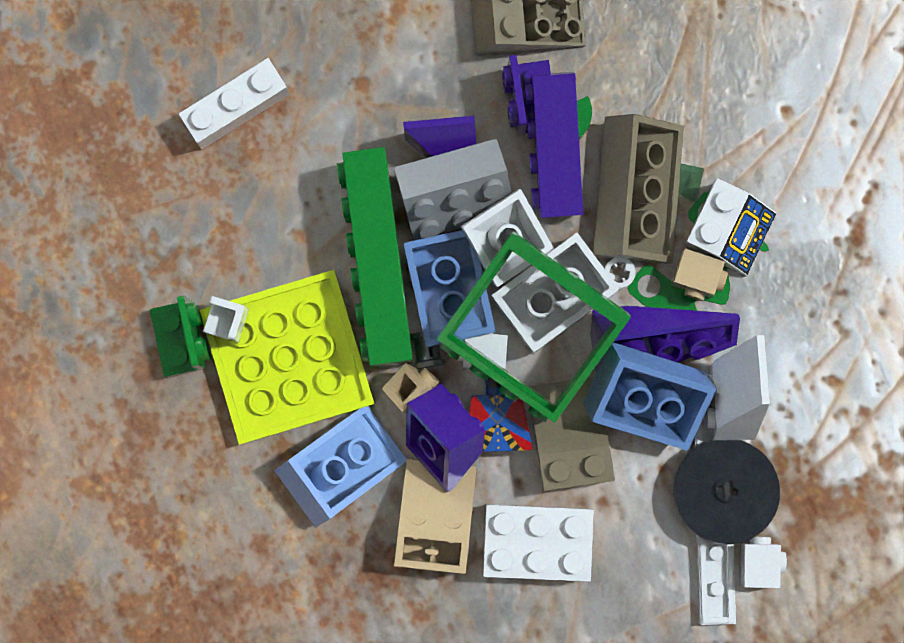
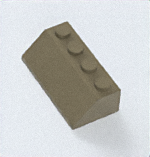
(638, 189)

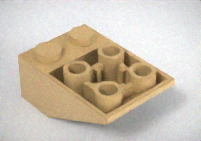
(434, 522)

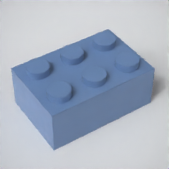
(649, 396)

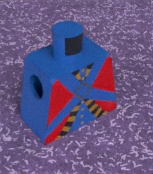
(502, 419)

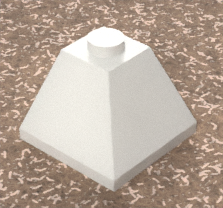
(494, 226)

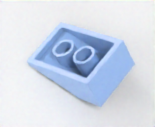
(340, 466)

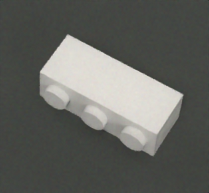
(234, 103)

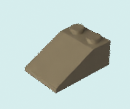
(573, 447)

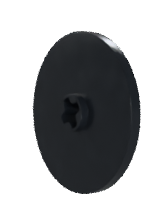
(706, 510)

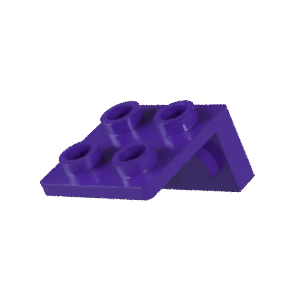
(514, 80)

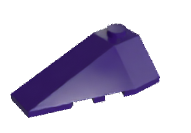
(671, 332)

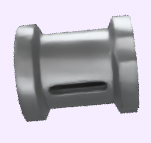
(426, 356)

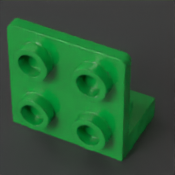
(178, 337)

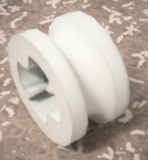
(628, 268)

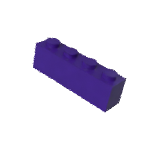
(556, 144)

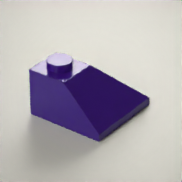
(440, 135)

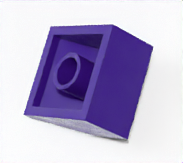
(443, 435)

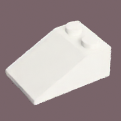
(740, 393)

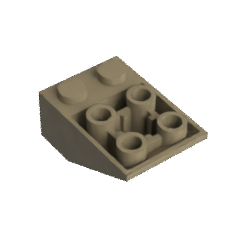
(527, 25)

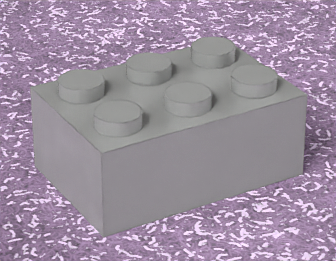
(452, 188)

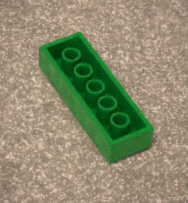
(377, 258)

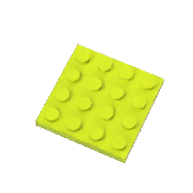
(292, 359)

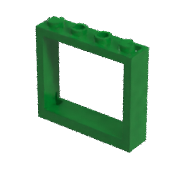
(510, 385)

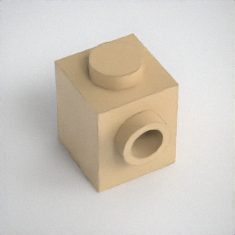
(699, 275)
(408, 385)

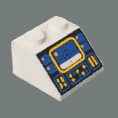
(731, 227)

